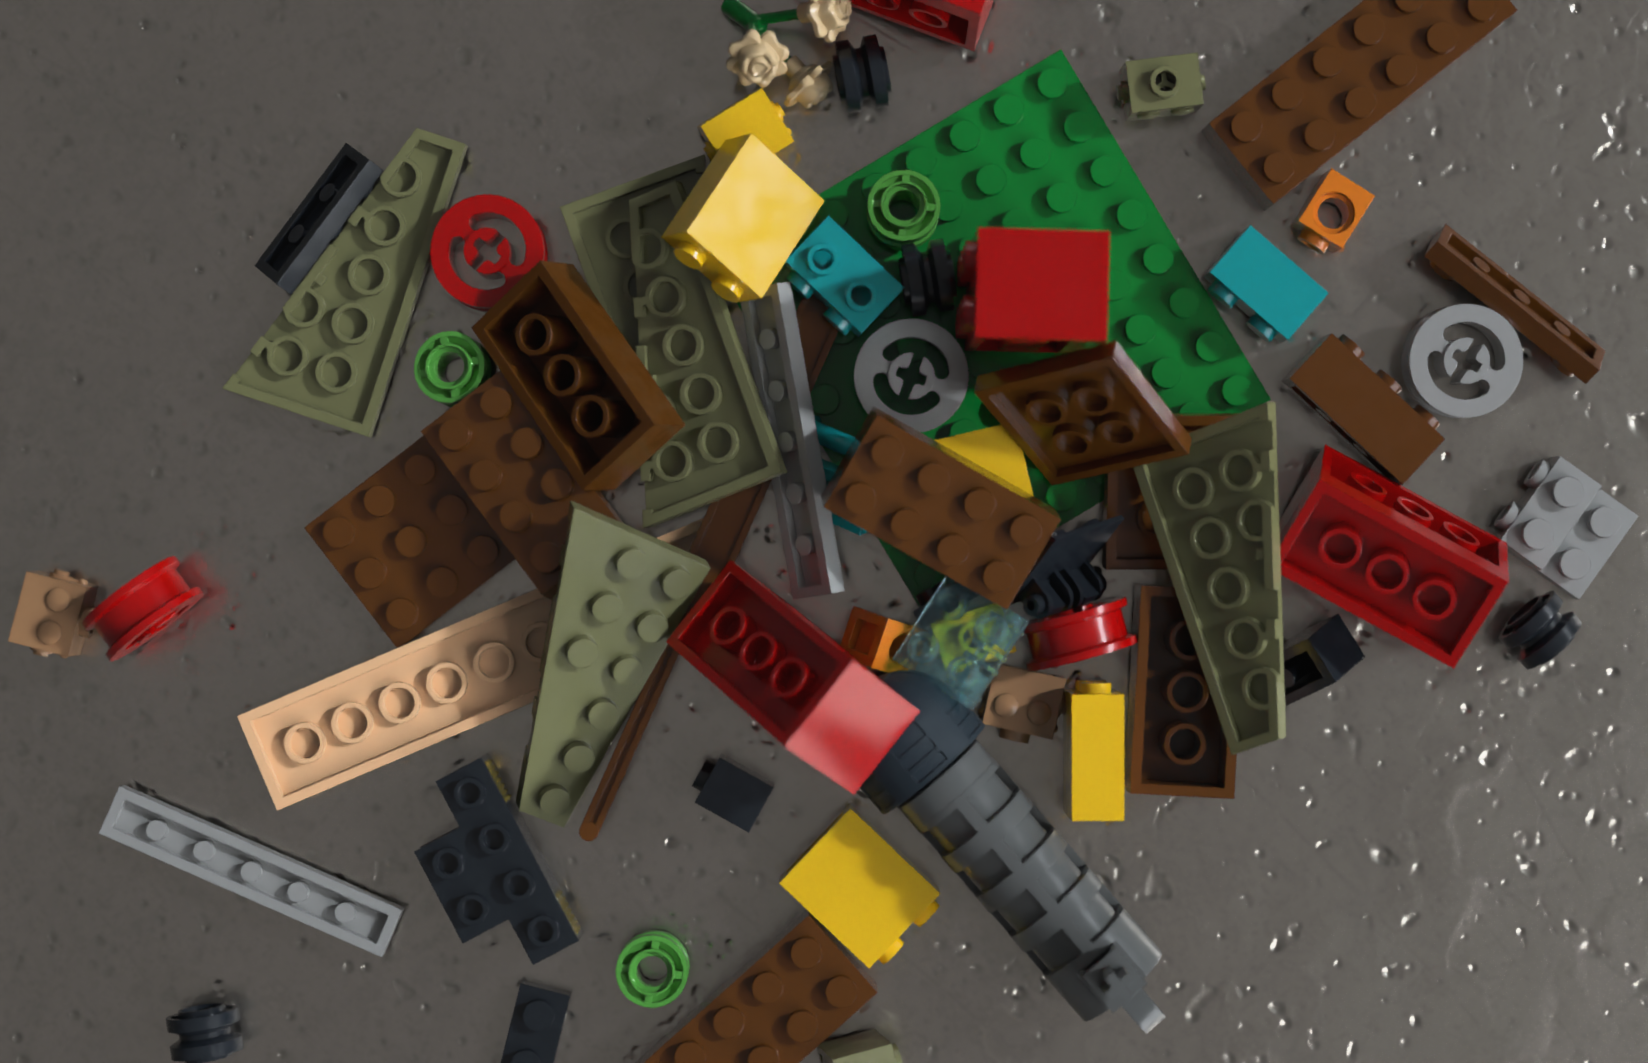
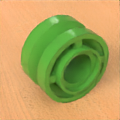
(905, 186)
(438, 353)
(648, 992)

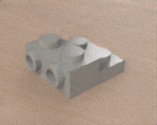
(1564, 525)

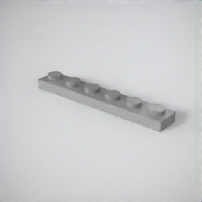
(786, 397)
(251, 870)

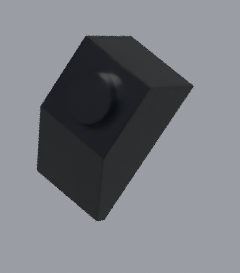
(1318, 658)

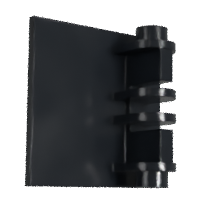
(1063, 571)

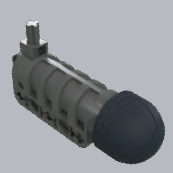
(1013, 857)

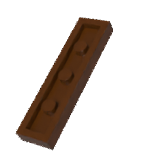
(1568, 347)

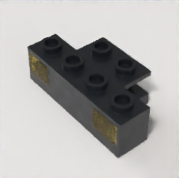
(494, 867)

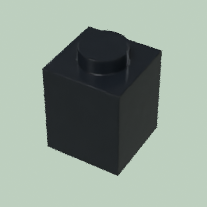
(732, 791)

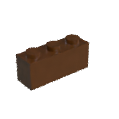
(1365, 407)

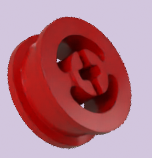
(458, 226)
(142, 608)
(1078, 634)

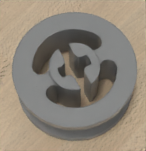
(1495, 383)
(949, 390)

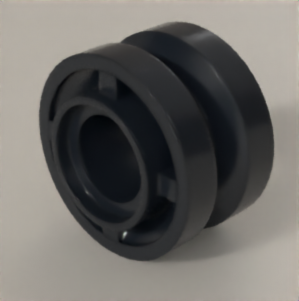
(861, 73)
(927, 277)
(1540, 630)
(204, 1033)

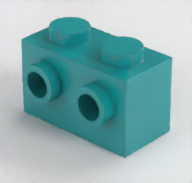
(841, 277)
(1264, 286)

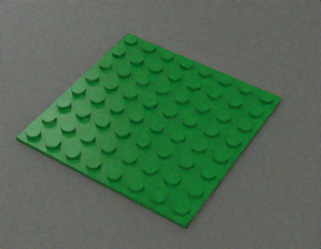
(1034, 161)

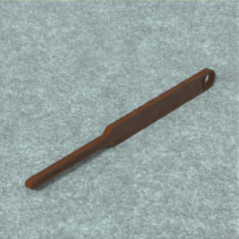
(717, 542)

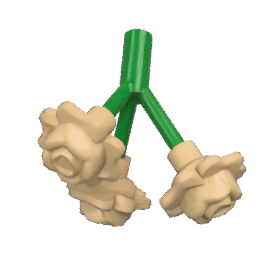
(762, 58)

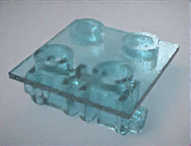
(960, 641)

